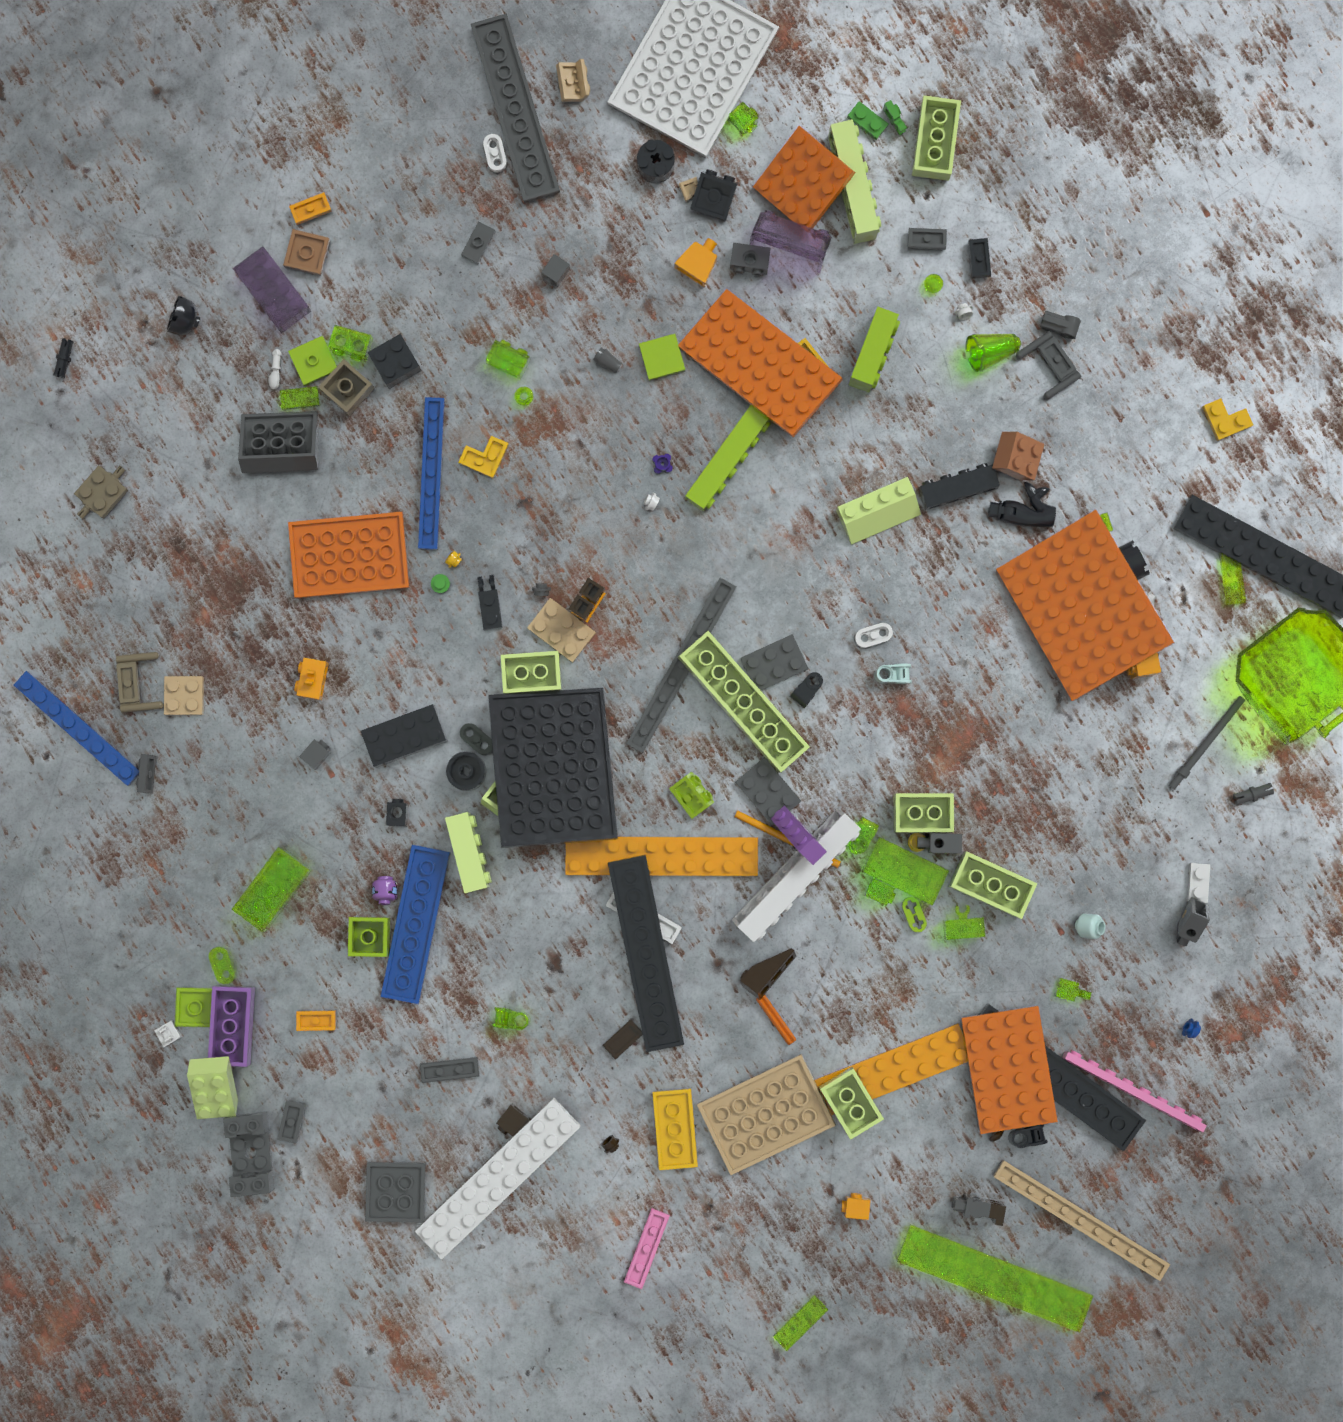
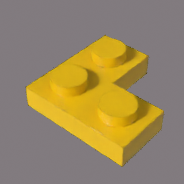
(1224, 424)
(487, 461)

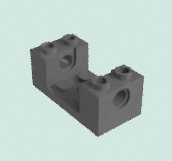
(254, 1174)

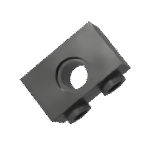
(742, 251)

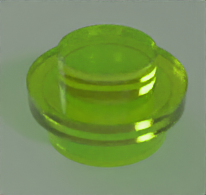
(933, 283)

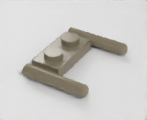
(129, 683)

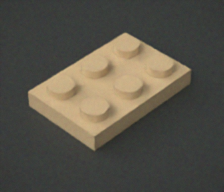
(561, 630)

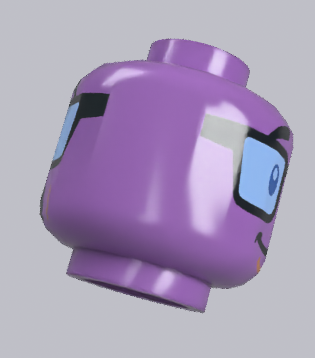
(384, 890)

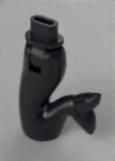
(1019, 514)

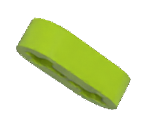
(918, 912)

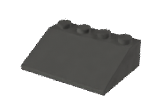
(279, 442)

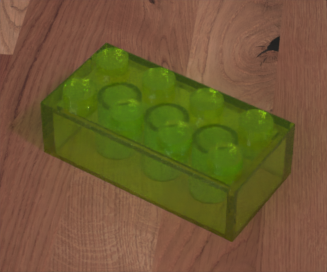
(905, 871)
(271, 889)

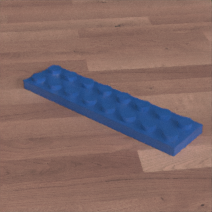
(415, 924)

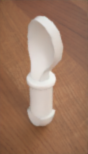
(274, 377)

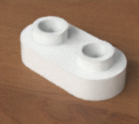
(495, 154)
(873, 635)

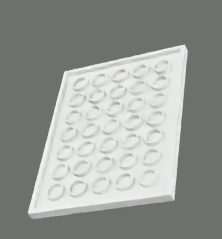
(693, 69)

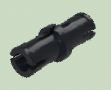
(63, 358)

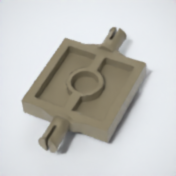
(101, 492)

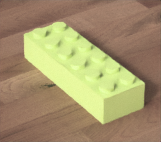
(857, 193)

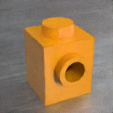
(856, 1206)

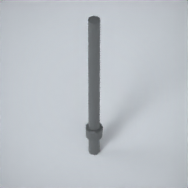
(1184, 771)

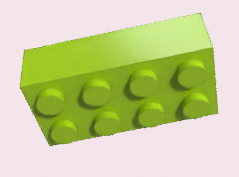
(872, 352)

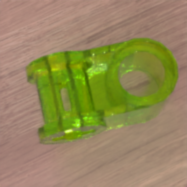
(867, 833)
(509, 1018)

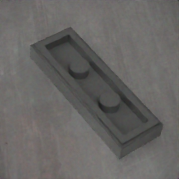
(449, 1069)

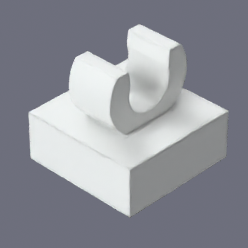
(168, 1033)

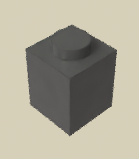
(555, 271)
(315, 753)

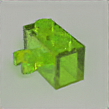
(964, 926)

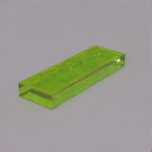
(1232, 581)
(800, 1323)

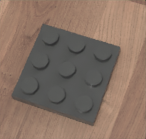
(395, 1192)

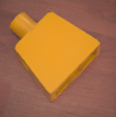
(698, 261)

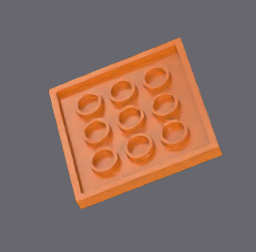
(804, 179)

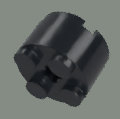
(652, 151)
(1134, 559)
(456, 766)

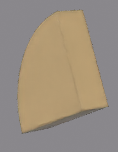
(688, 188)

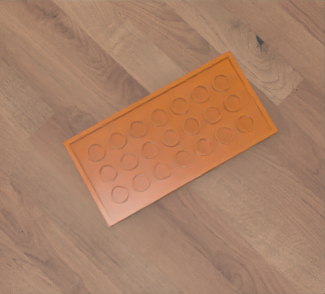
(760, 363)

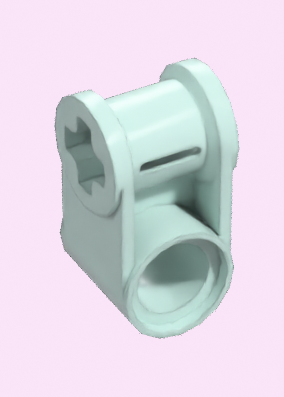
(896, 674)

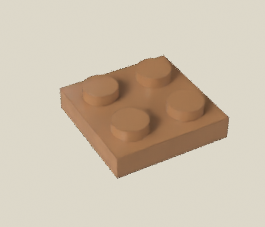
(306, 252)

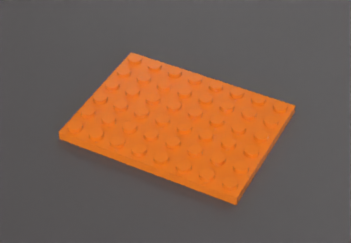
(1085, 605)

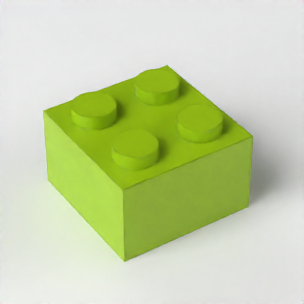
(369, 936)

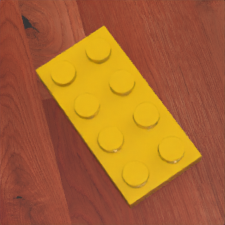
(675, 1129)

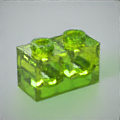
(352, 339)

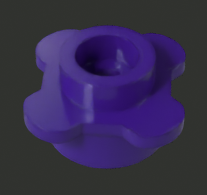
(658, 460)

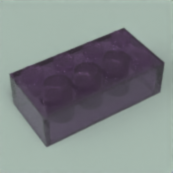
(272, 289)

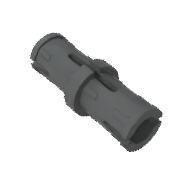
(1253, 794)

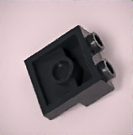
(714, 194)

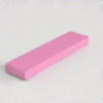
(646, 1248)

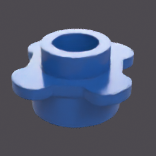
(1191, 1028)

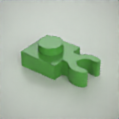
(893, 113)

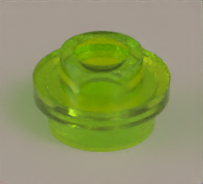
(523, 390)

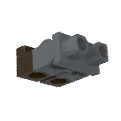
(980, 1207)

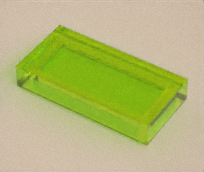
(299, 398)

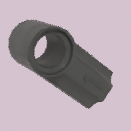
(1066, 325)

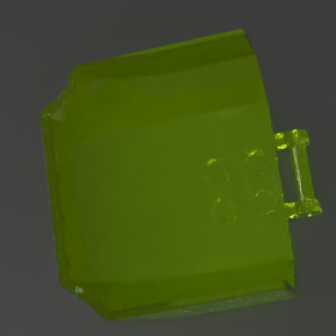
(1295, 674)

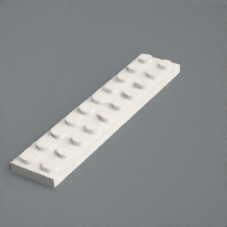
(497, 1178)

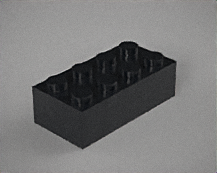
(404, 736)

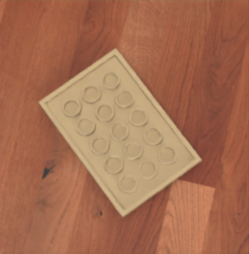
(766, 1114)

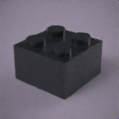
(394, 361)

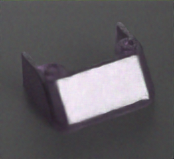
(791, 237)

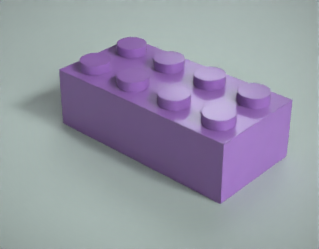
(232, 1024)

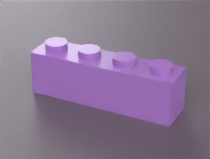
(798, 835)

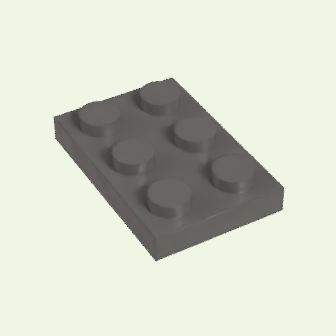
(774, 662)
(767, 790)

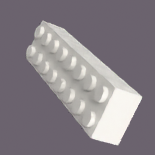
(795, 877)

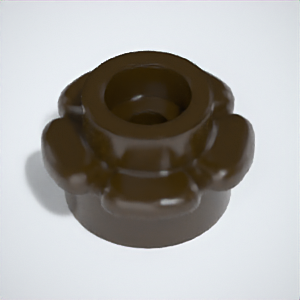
(610, 1144)

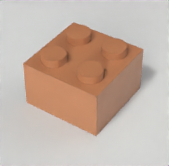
(1018, 456)

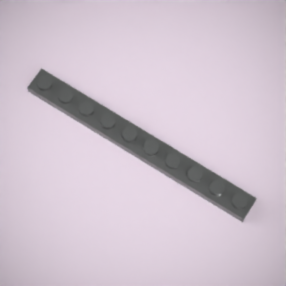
(677, 671)

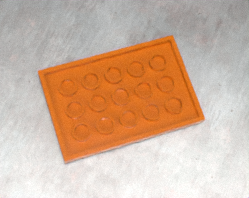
(348, 555)
(1009, 1069)

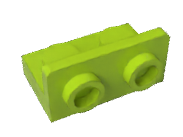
(692, 795)

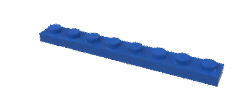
(431, 473)
(77, 728)

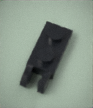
(489, 605)

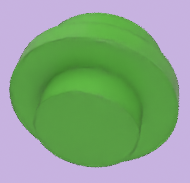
(440, 583)

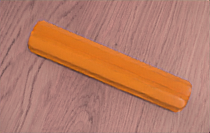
(776, 1020)

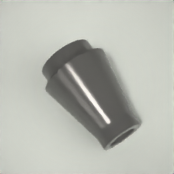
(607, 360)

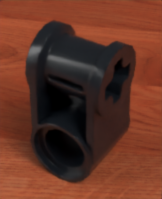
(805, 692)
(1031, 1136)

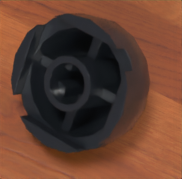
(183, 317)

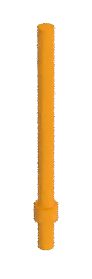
(771, 831)

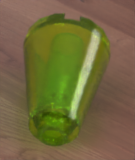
(990, 349)

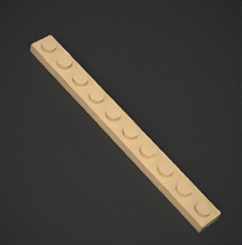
(1081, 1220)

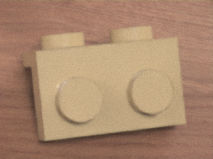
(573, 81)

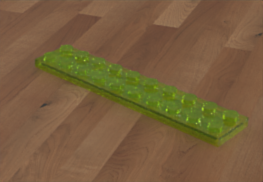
(995, 1278)

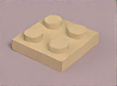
(183, 695)

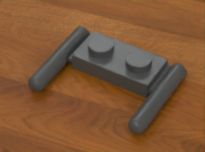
(1056, 359)

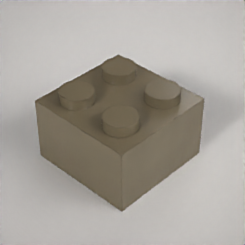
(346, 387)

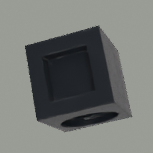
(403, 819)

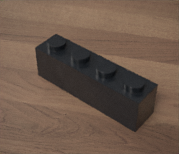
(958, 487)

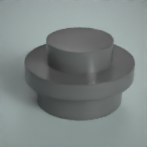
(541, 589)

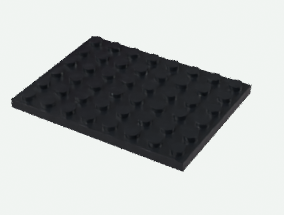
(552, 767)

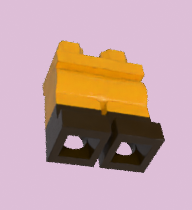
(585, 605)

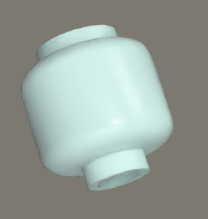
(1090, 926)

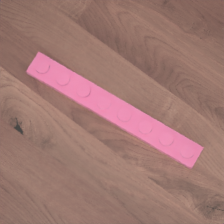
(1141, 1094)

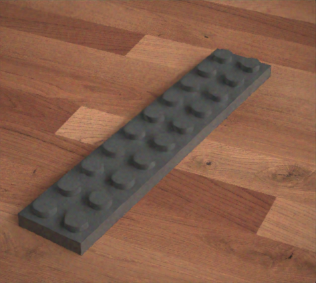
(515, 108)

